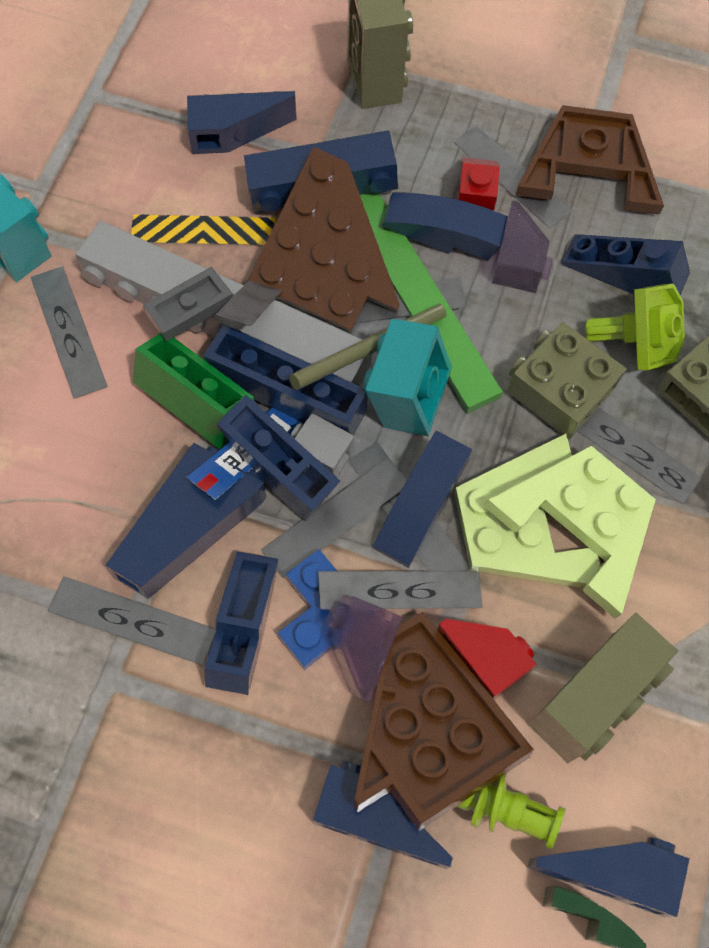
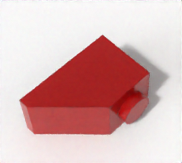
(479, 182)
(490, 653)

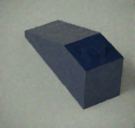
(278, 457)
(380, 823)
(632, 873)

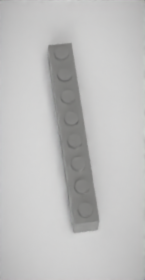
(146, 271)

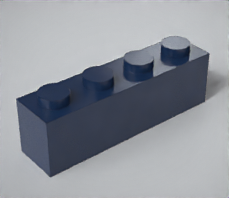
(275, 172)
(266, 374)

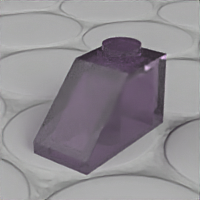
(522, 253)
(361, 641)

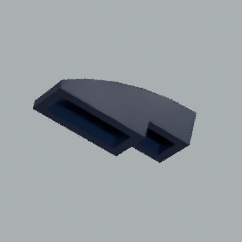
(446, 223)
(422, 498)
(241, 623)

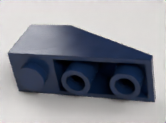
(232, 120)
(629, 261)

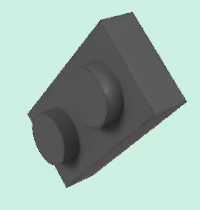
(188, 303)

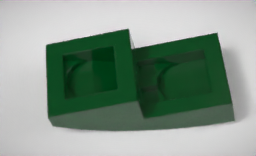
(602, 924)

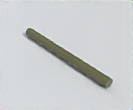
(356, 351)

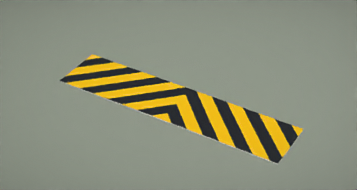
(202, 229)

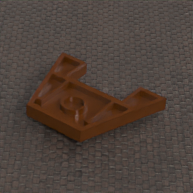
(598, 146)

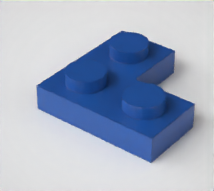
(307, 634)

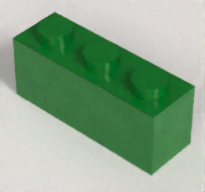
(186, 385)

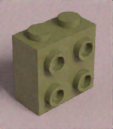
(564, 379)
(688, 386)

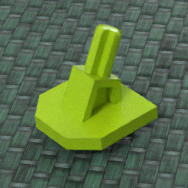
(654, 325)

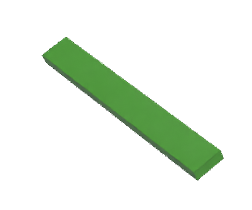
(469, 374)

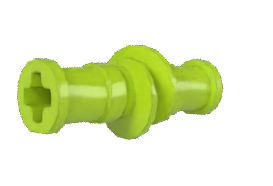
(514, 812)

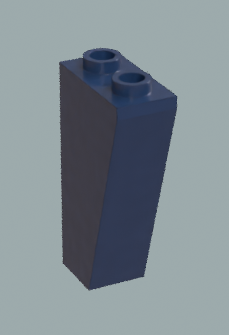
(181, 525)

